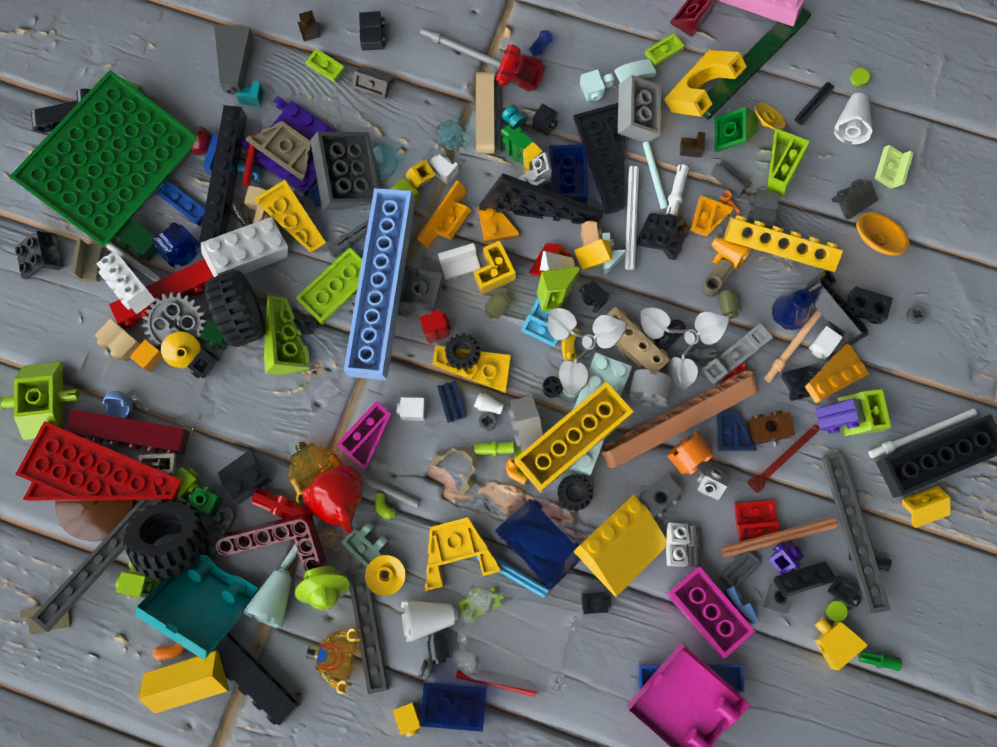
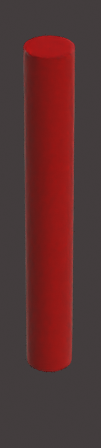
(249, 164)

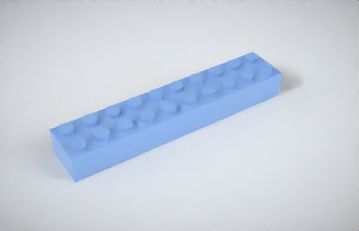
(380, 285)

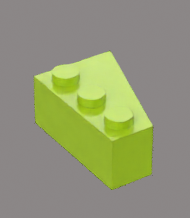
(785, 160)

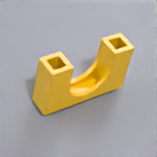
(687, 97)

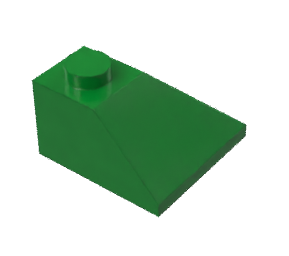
(735, 128)

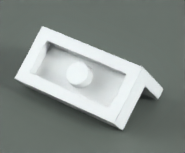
(459, 261)

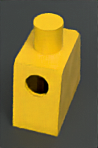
(837, 643)

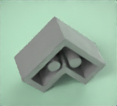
(526, 421)

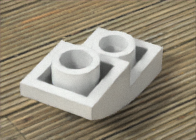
(676, 543)

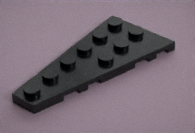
(535, 202)

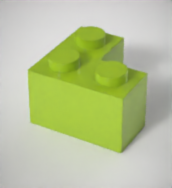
(135, 583)

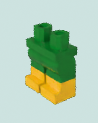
(520, 146)

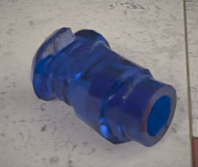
(541, 42)

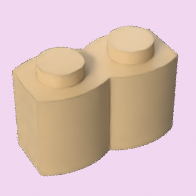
(117, 340)

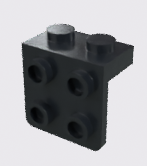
(664, 233)
(38, 252)

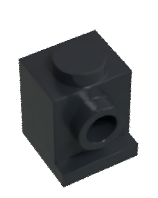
(594, 295)
(204, 355)
(588, 606)

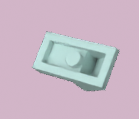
(617, 255)

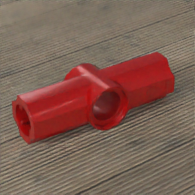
(278, 505)

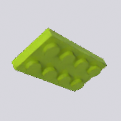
(332, 287)

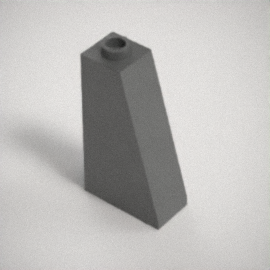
(233, 56)

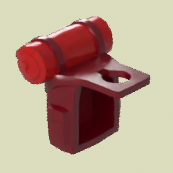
(519, 69)

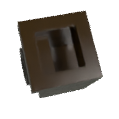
(308, 26)

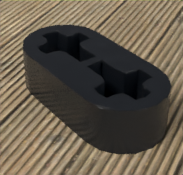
(672, 338)

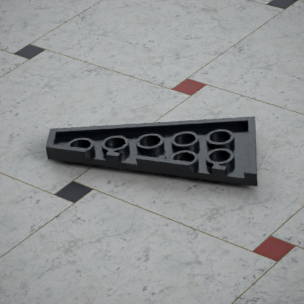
(604, 153)

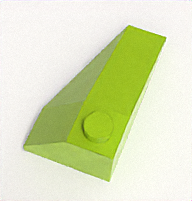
(283, 345)

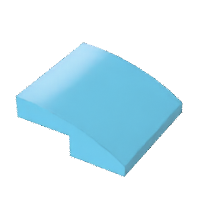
(537, 325)

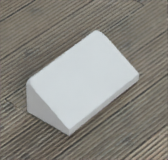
(555, 261)

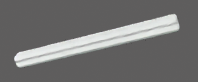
(631, 225)

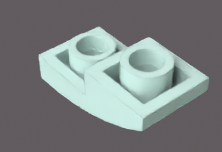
(639, 68)

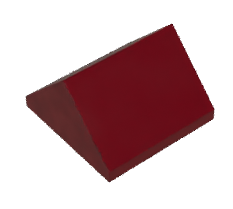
(692, 15)

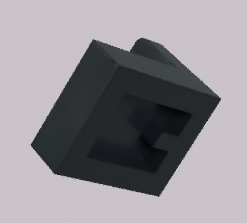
(846, 592)

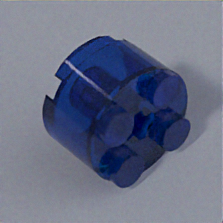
(176, 245)

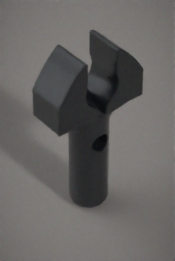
(303, 321)

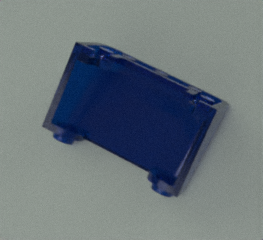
(539, 543)

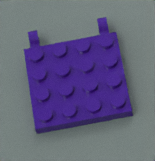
(307, 126)

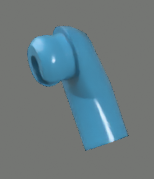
(256, 175)

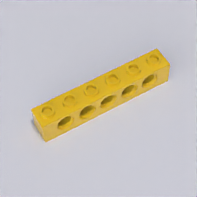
(828, 261)

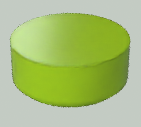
(859, 77)
(836, 611)

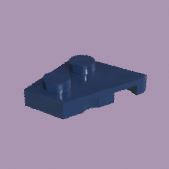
(732, 434)

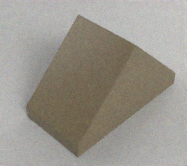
(161, 462)

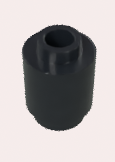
(438, 648)

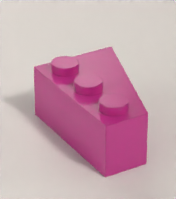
(365, 435)

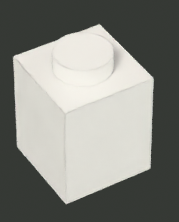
(825, 343)
(411, 409)

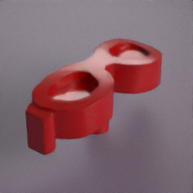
(740, 368)

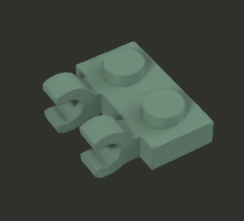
(361, 547)

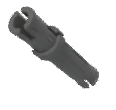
(347, 240)

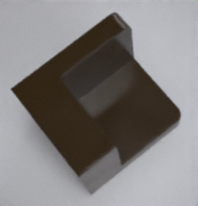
(693, 147)

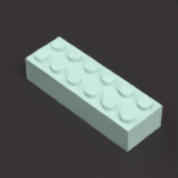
(601, 370)

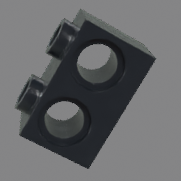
(868, 301)

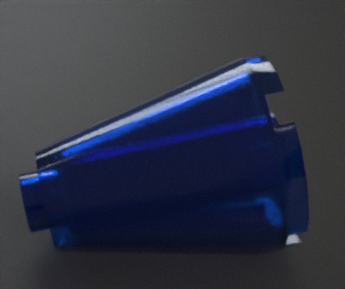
(793, 309)

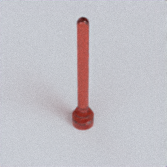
(757, 482)

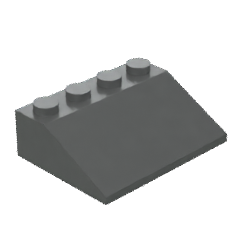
(344, 169)

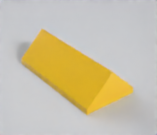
(183, 683)

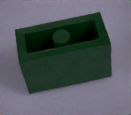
(138, 239)

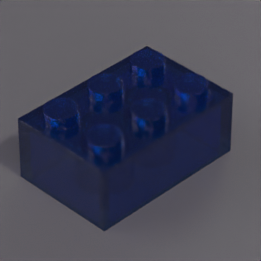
(569, 171)
(453, 706)

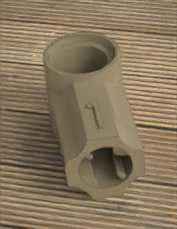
(717, 277)

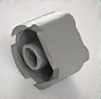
(650, 388)

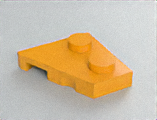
(708, 215)
(496, 226)

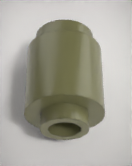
(729, 304)
(497, 305)

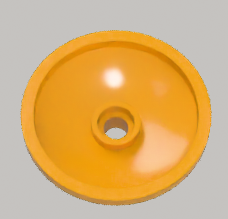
(882, 234)

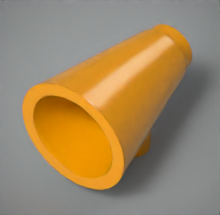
(730, 251)

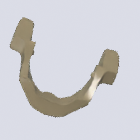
(468, 454)

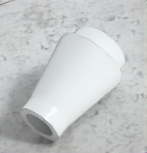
(488, 404)

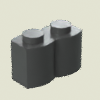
(763, 207)

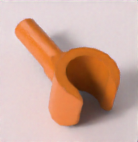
(728, 201)

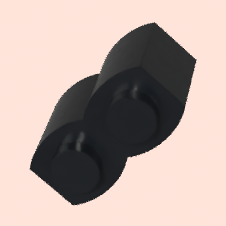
(372, 30)

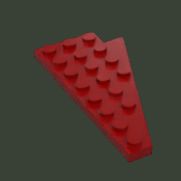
(79, 470)

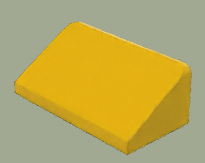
(594, 254)

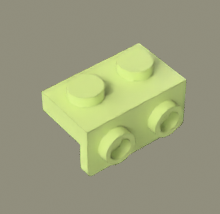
(893, 167)

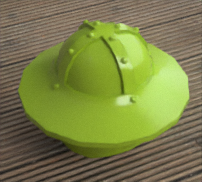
(322, 587)

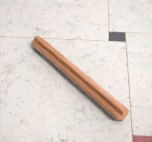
(778, 537)

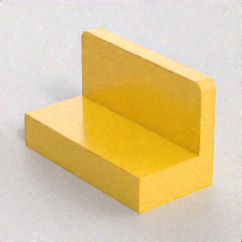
(927, 506)

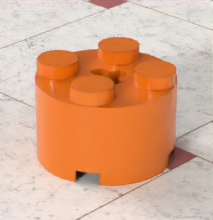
(690, 453)

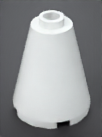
(855, 120)
(426, 618)

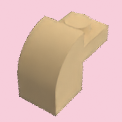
(252, 193)

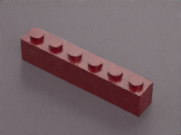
(128, 431)

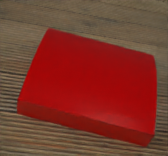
(755, 518)

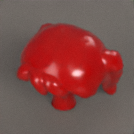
(335, 496)

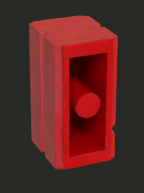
(435, 326)

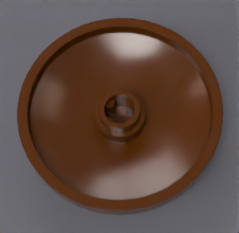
(92, 518)

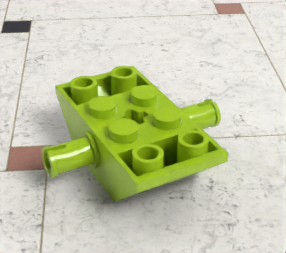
(38, 397)

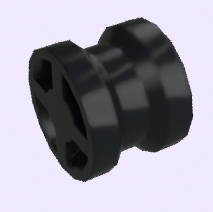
(552, 382)

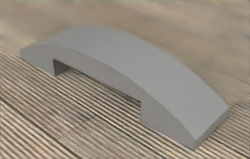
(737, 354)

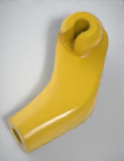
(568, 347)

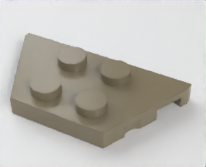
(284, 147)

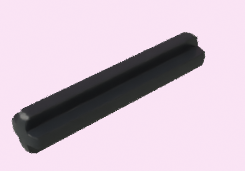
(814, 103)

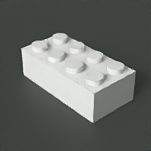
(245, 248)

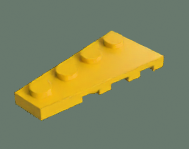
(288, 212)

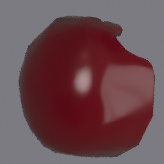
(202, 143)

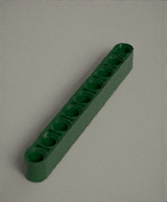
(754, 60)

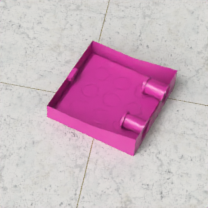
(687, 701)

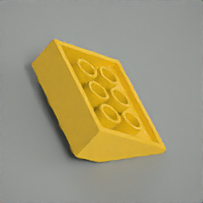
(622, 545)

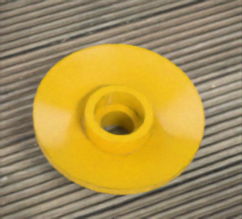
(769, 116)
(178, 341)
(387, 585)

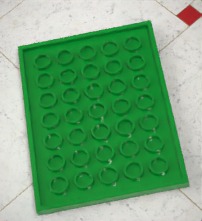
(105, 158)

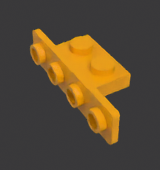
(447, 217)

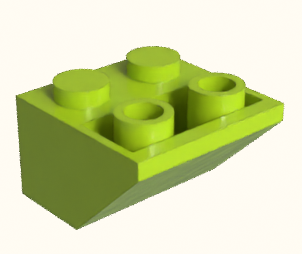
(556, 287)
(874, 411)

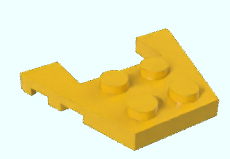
(453, 543)

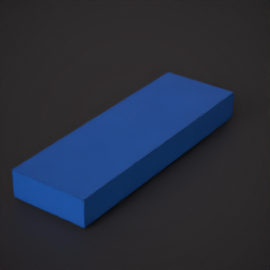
(182, 202)

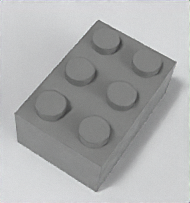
(639, 109)

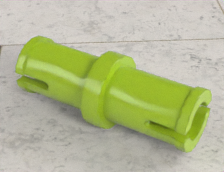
(494, 448)

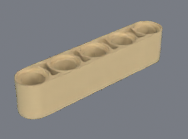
(485, 113)

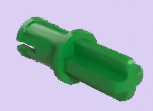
(880, 660)

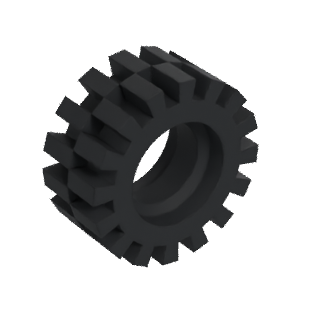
(460, 340)
(580, 481)

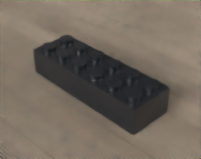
(940, 456)

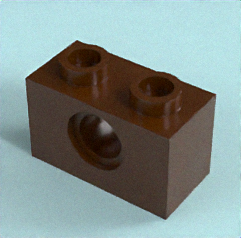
(782, 427)

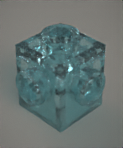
(450, 135)

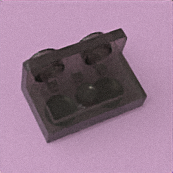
(856, 197)

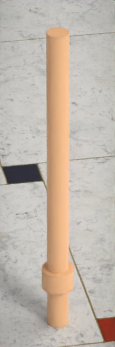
(779, 364)

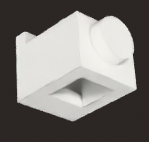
(444, 168)

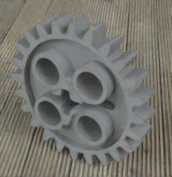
(185, 309)

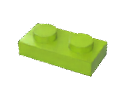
(664, 49)
(325, 65)

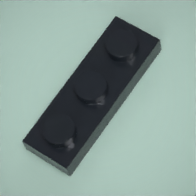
(804, 579)

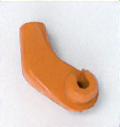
(168, 652)

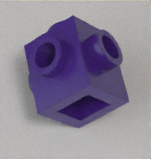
(786, 557)

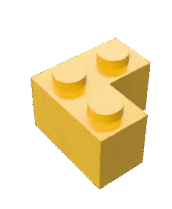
(497, 272)

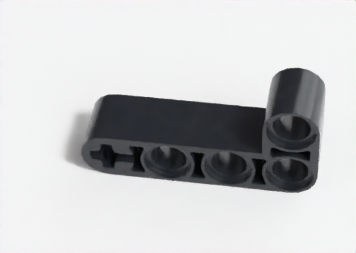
(49, 117)
(835, 308)

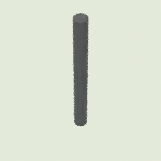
(497, 119)

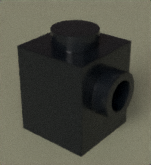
(545, 119)

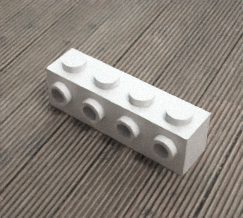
(124, 282)

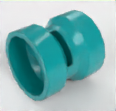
(513, 117)

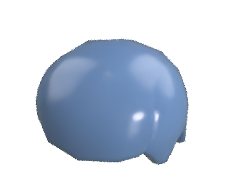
(118, 404)

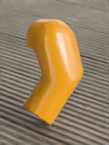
(514, 473)

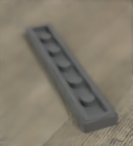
(370, 640)

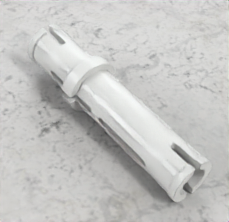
(675, 197)

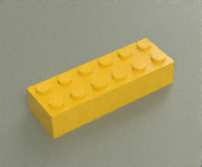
(573, 437)

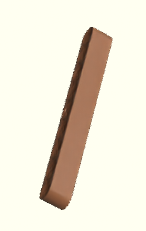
(679, 419)

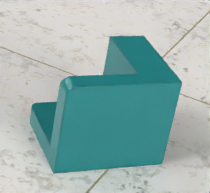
(251, 96)

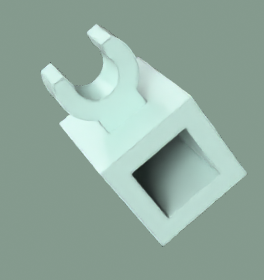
(594, 86)

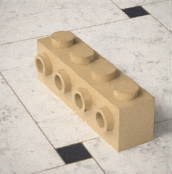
(638, 347)

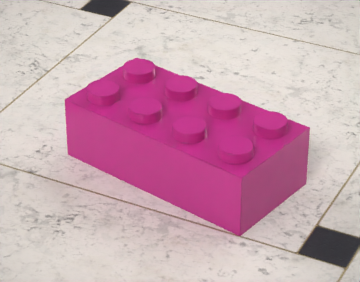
(710, 612)

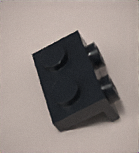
(798, 379)

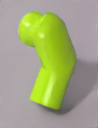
(382, 509)

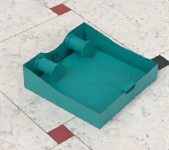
(197, 606)

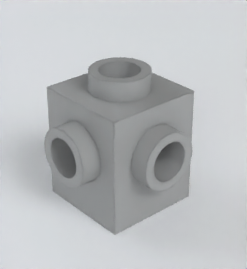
(712, 482)

